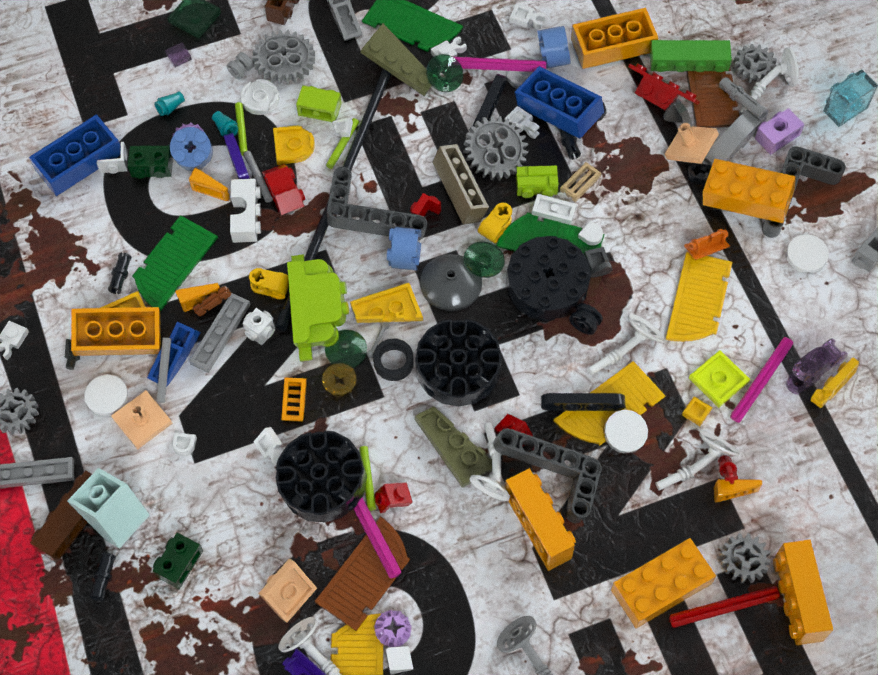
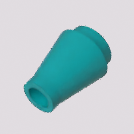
(167, 104)
(224, 124)

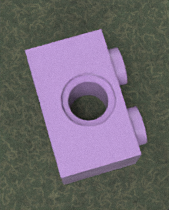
(772, 139)

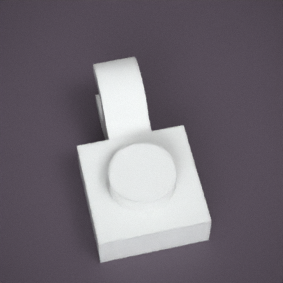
(523, 121)
(269, 444)

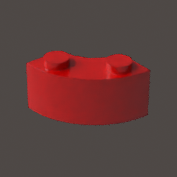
(283, 189)

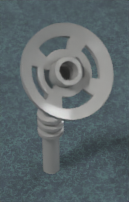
(521, 640)

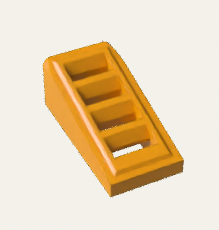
(207, 185)
(191, 296)
(298, 382)
(724, 490)

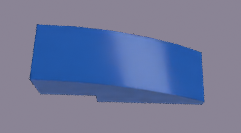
(182, 341)

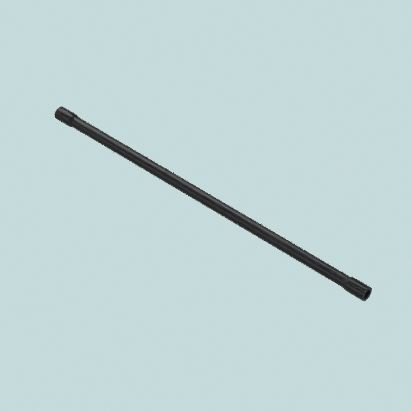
(285, 314)

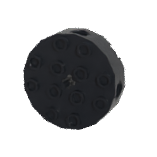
(548, 278)
(458, 362)
(325, 496)

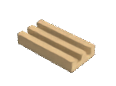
(571, 192)

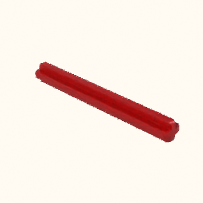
(724, 606)

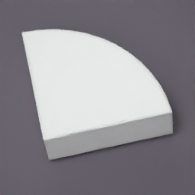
(343, 127)

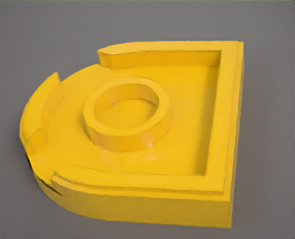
(292, 144)

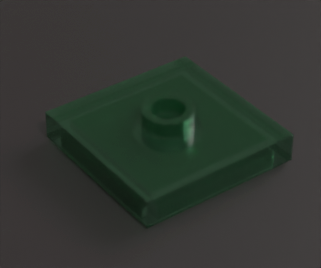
(194, 16)

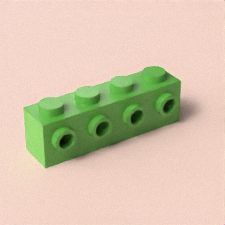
(690, 55)

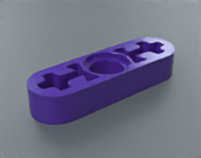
(236, 156)

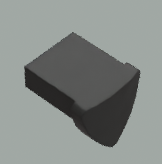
(677, 113)
(598, 262)

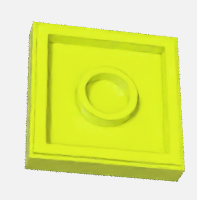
(719, 378)

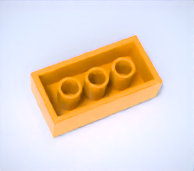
(613, 38)
(748, 190)
(115, 331)
(540, 519)
(663, 583)
(802, 592)

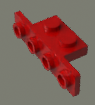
(657, 91)

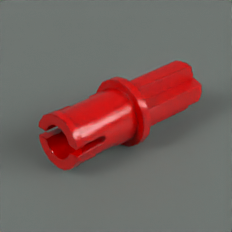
(727, 469)

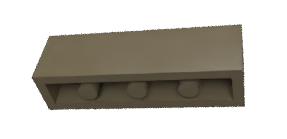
(460, 184)

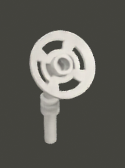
(787, 67)
(643, 331)
(716, 447)
(492, 483)
(299, 636)

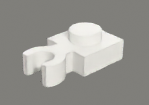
(525, 15)
(449, 49)
(11, 337)

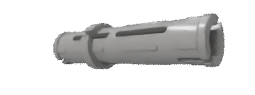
(738, 94)

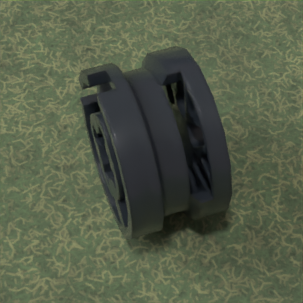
(586, 319)

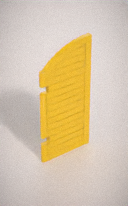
(698, 298)
(630, 382)
(358, 650)

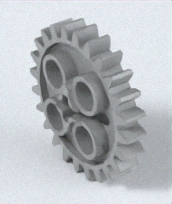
(283, 57)
(478, 153)

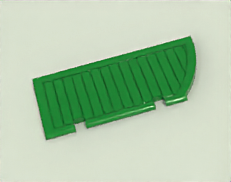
(412, 23)
(528, 227)
(172, 261)

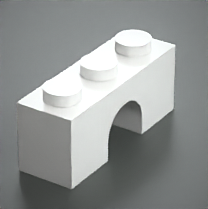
(245, 226)

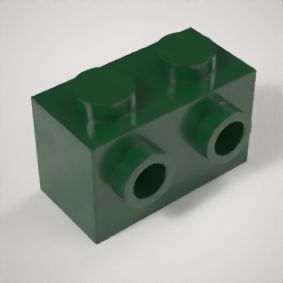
(150, 161)
(177, 560)

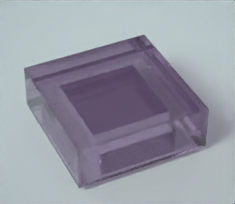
(178, 55)

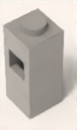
(867, 254)

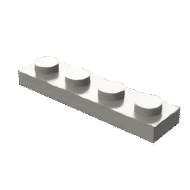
(219, 333)
(36, 472)

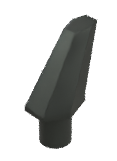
(71, 359)

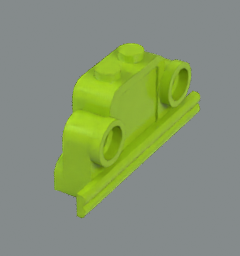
(315, 304)

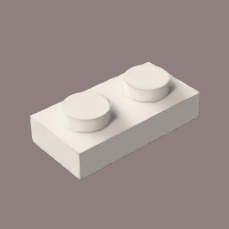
(554, 209)

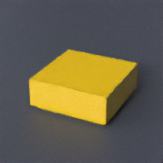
(697, 411)

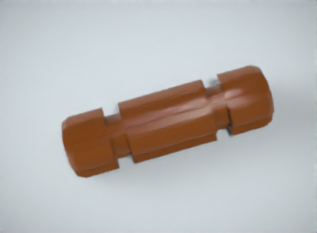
(212, 300)

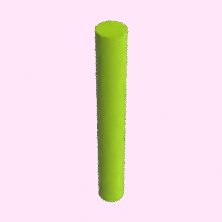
(241, 127)
(340, 146)
(369, 490)

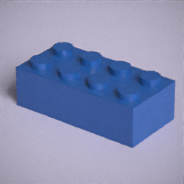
(559, 102)
(75, 155)

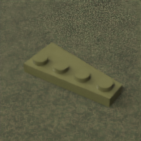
(395, 58)
(454, 447)

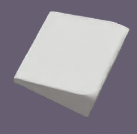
(399, 659)

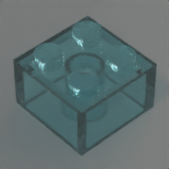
(850, 97)

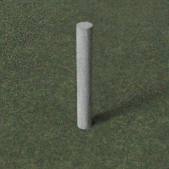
(257, 175)
(163, 371)

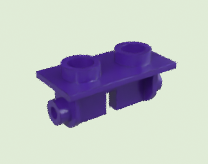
(301, 665)

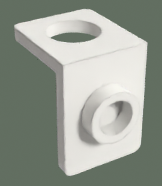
(114, 165)

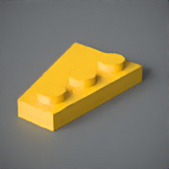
(390, 305)

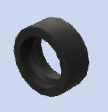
(393, 344)

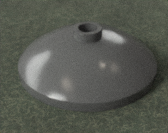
(449, 292)

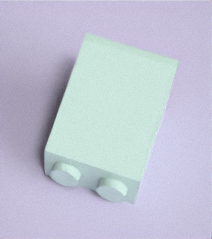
(109, 507)

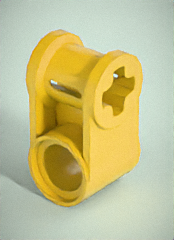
(496, 222)
(270, 283)

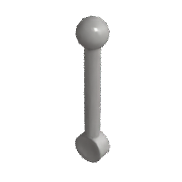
(385, 325)

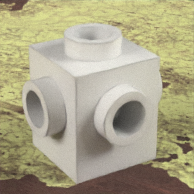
(258, 326)

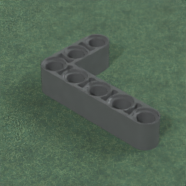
(805, 166)
(366, 214)
(557, 465)

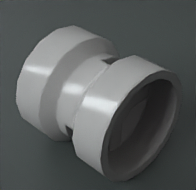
(240, 65)

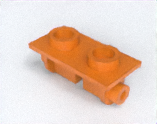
(708, 244)

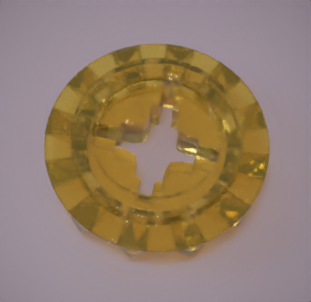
(339, 370)

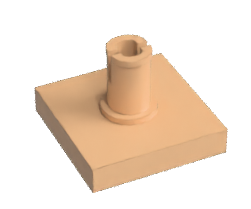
(691, 143)
(141, 419)
(287, 590)

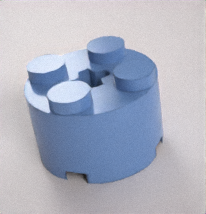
(554, 46)
(185, 139)
(405, 248)

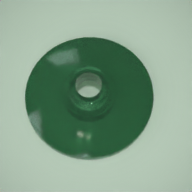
(449, 67)
(486, 253)
(350, 356)

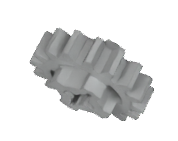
(754, 63)
(23, 410)
(736, 557)

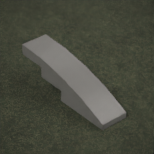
(345, 18)
(734, 138)

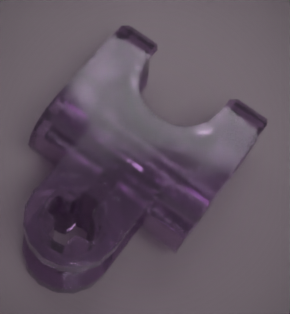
(814, 365)

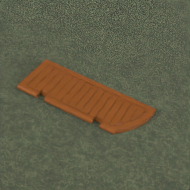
(715, 104)
(362, 579)

